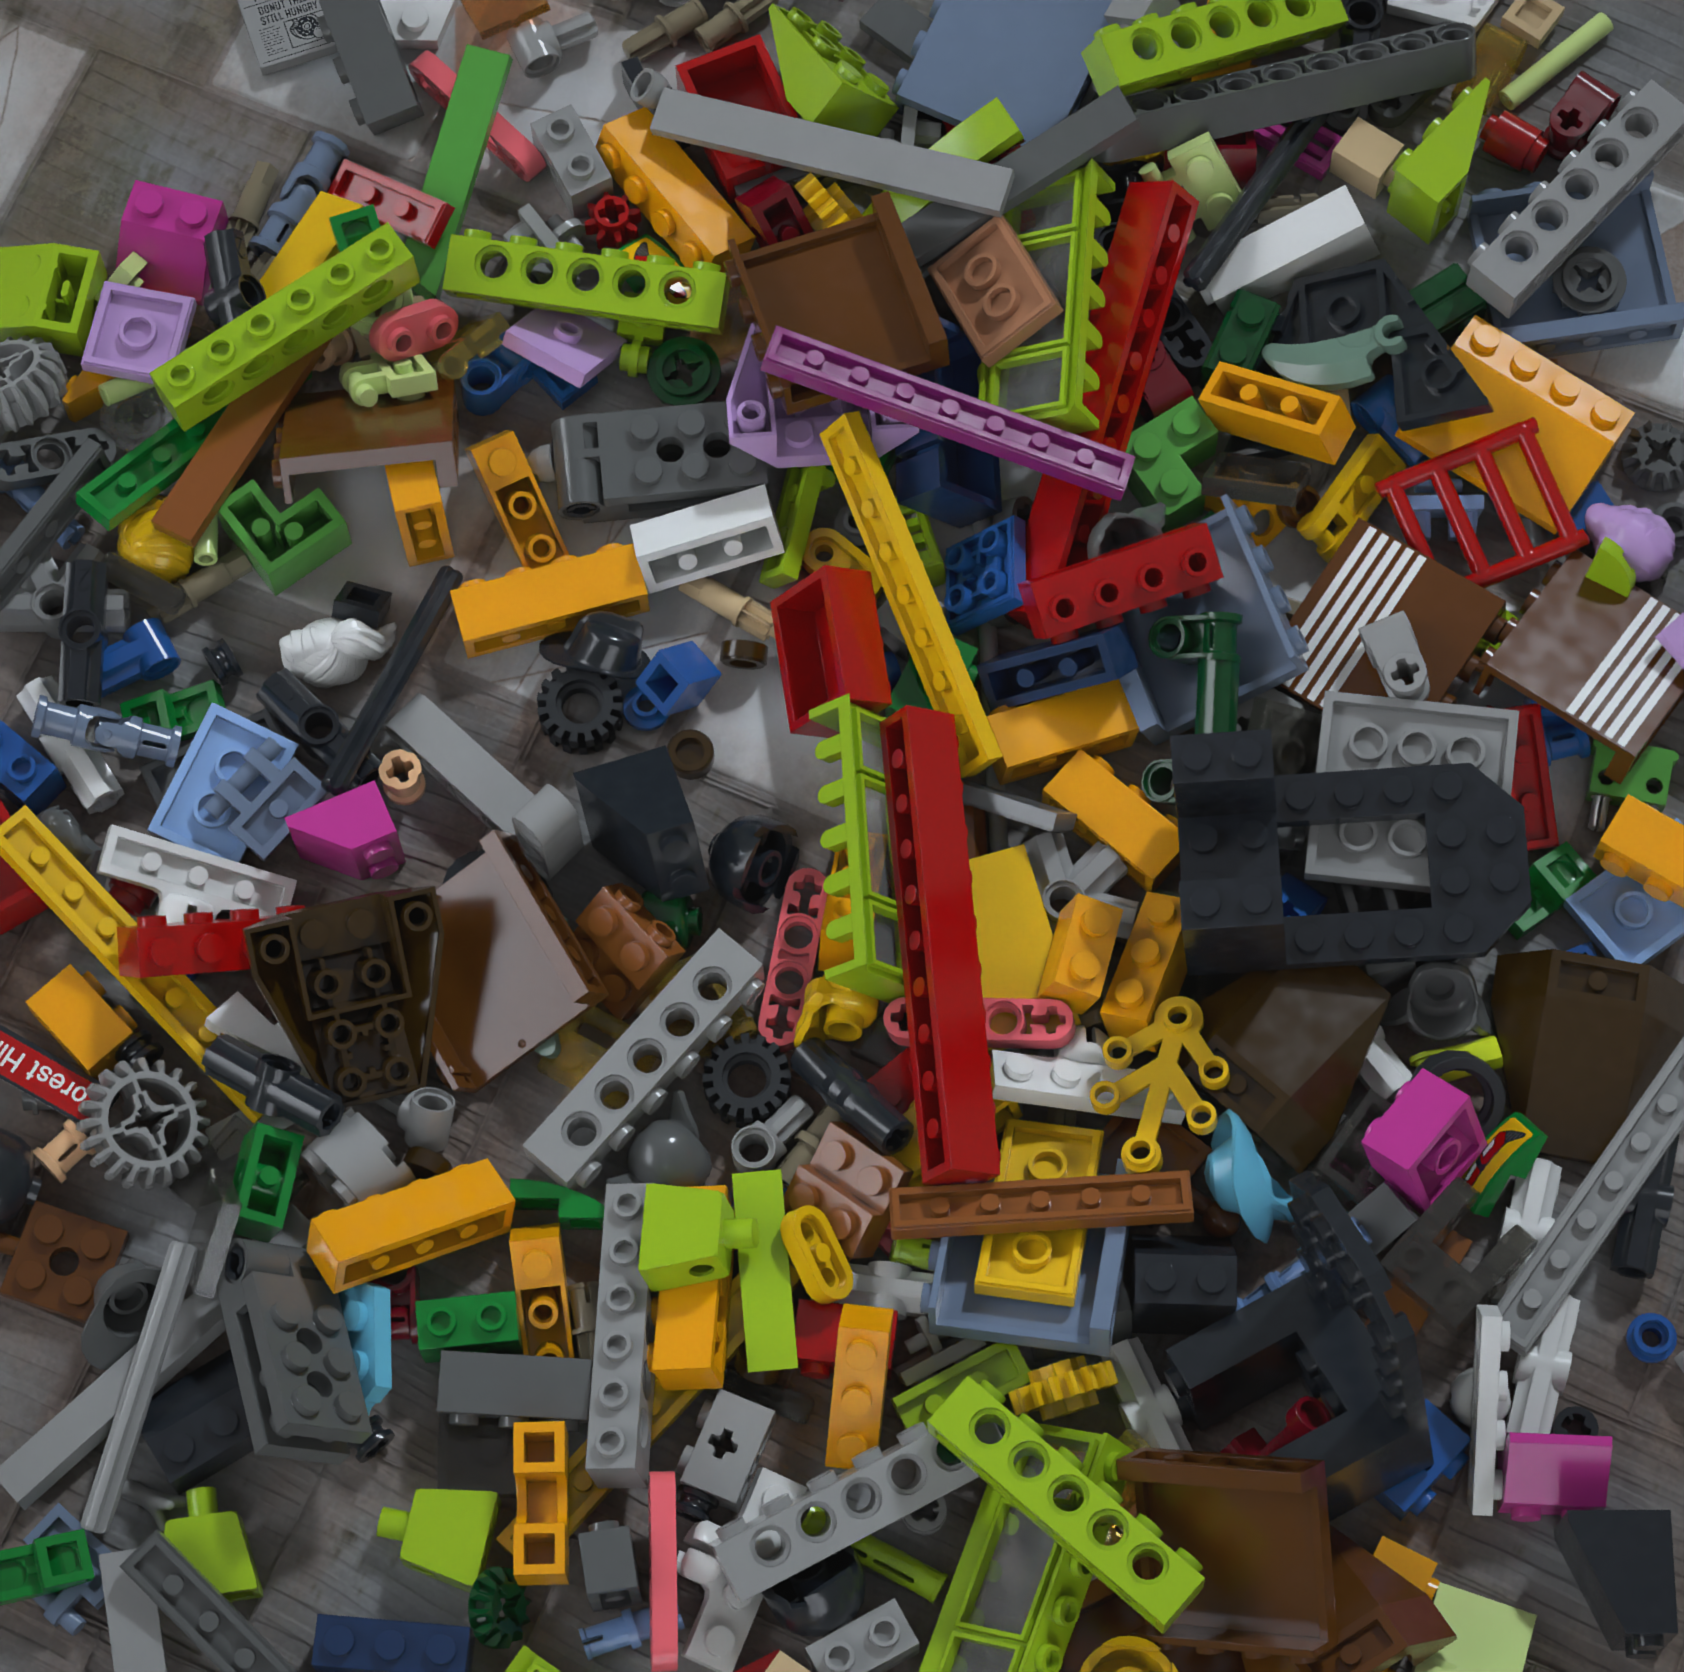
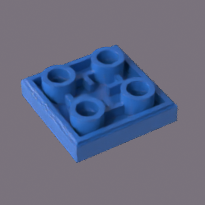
(985, 575)

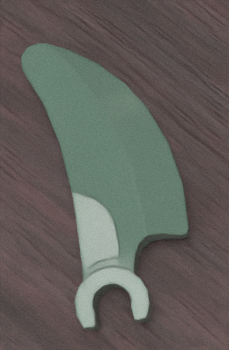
(1336, 361)

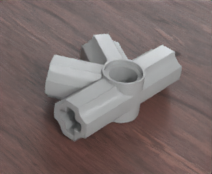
(45, 590)
(1090, 876)

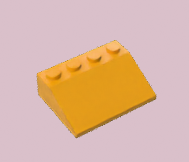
(1573, 418)

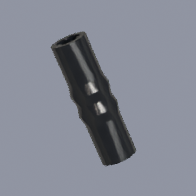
(852, 1096)

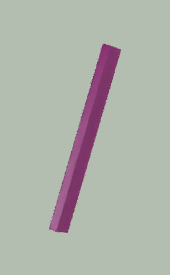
(948, 413)

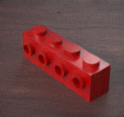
(1121, 581)
(189, 946)

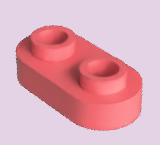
(422, 328)

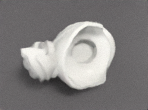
(334, 650)

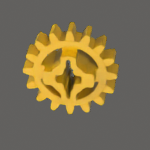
(825, 206)
(1063, 1388)

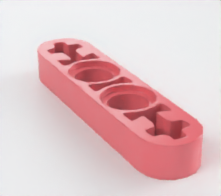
(504, 138)
(790, 959)
(1016, 1039)
(662, 1571)

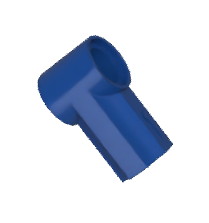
(1377, 415)
(141, 654)

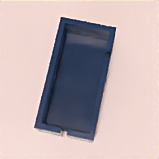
(942, 474)

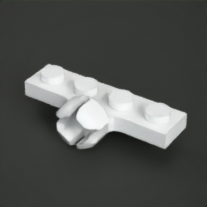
(190, 878)
(1068, 1078)
(1481, 1404)
(722, 1618)

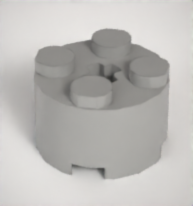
(355, 1161)

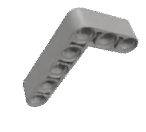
(542, 822)

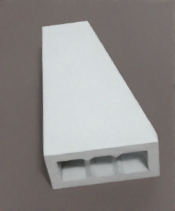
(1303, 243)

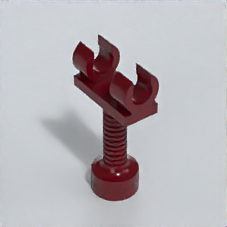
(1301, 1418)

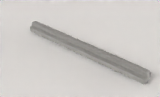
(139, 1387)

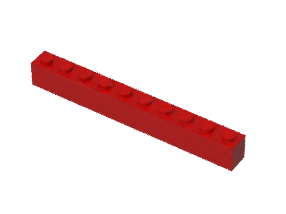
(1137, 295)
(939, 948)

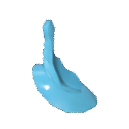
(1242, 1180)

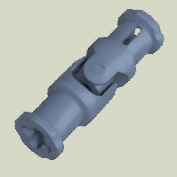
(296, 198)
(111, 731)

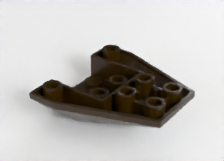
(355, 988)
(1581, 1042)
(1290, 1052)

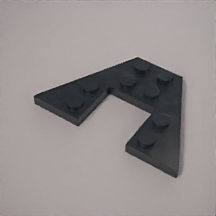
(1427, 376)

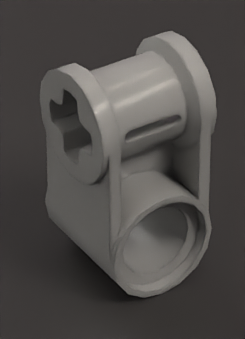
(1395, 655)

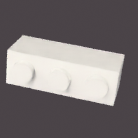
(706, 539)

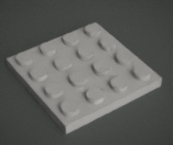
(1394, 733)

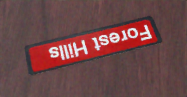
(44, 1075)

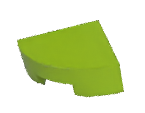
(1612, 569)

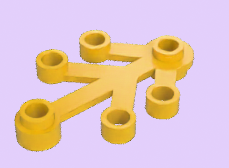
(1161, 1077)

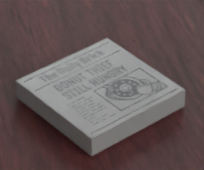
(285, 32)

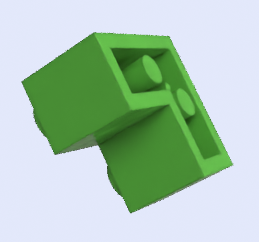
(1163, 460)
(286, 543)

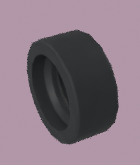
(1494, 1093)

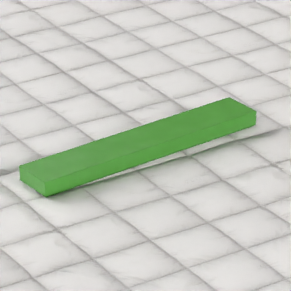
(461, 151)

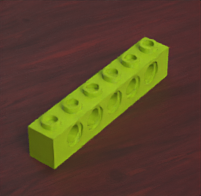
(1238, 40)
(700, 313)
(285, 326)
(1156, 1599)

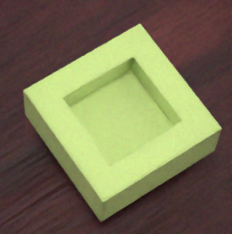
(128, 272)

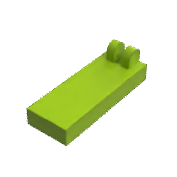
(794, 521)
(998, 1364)

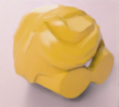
(151, 548)

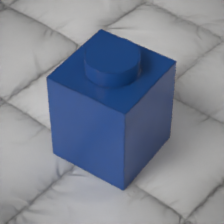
(678, 678)

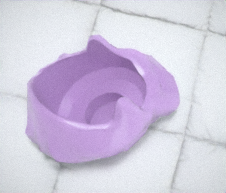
(1639, 532)

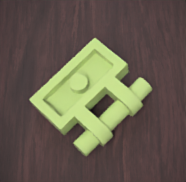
(1203, 174)
(402, 379)

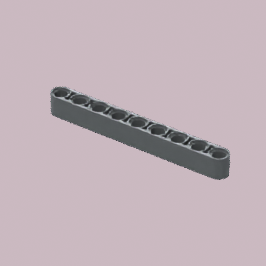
(1299, 88)

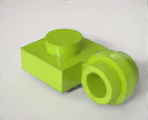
(636, 356)

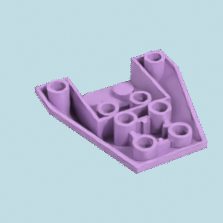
(793, 440)

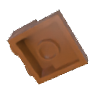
(626, 947)
(850, 1186)

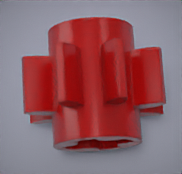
(612, 209)

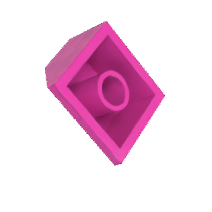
(169, 234)
(349, 834)
(1425, 1139)
(1553, 1474)

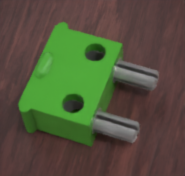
(1650, 770)

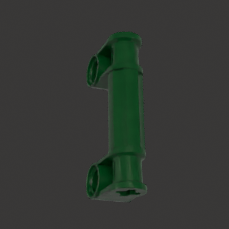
(1211, 644)

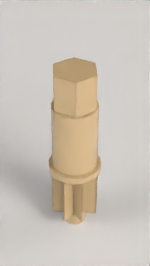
(740, 610)

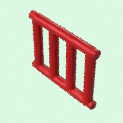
(1481, 452)

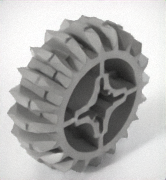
(29, 381)
(147, 1142)

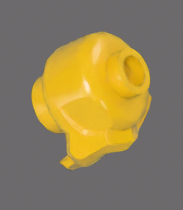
(834, 1012)

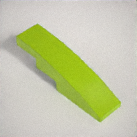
(977, 138)
(765, 1274)

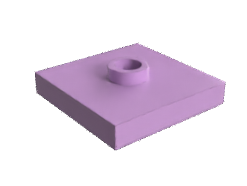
(136, 331)
(564, 344)

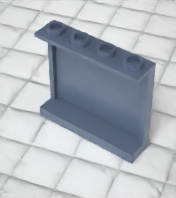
(1002, 50)
(1630, 234)
(1270, 649)
(1084, 1329)

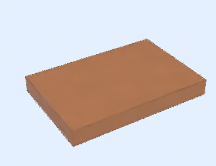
(995, 290)

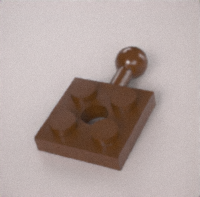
(1180, 1152)
(44, 1236)

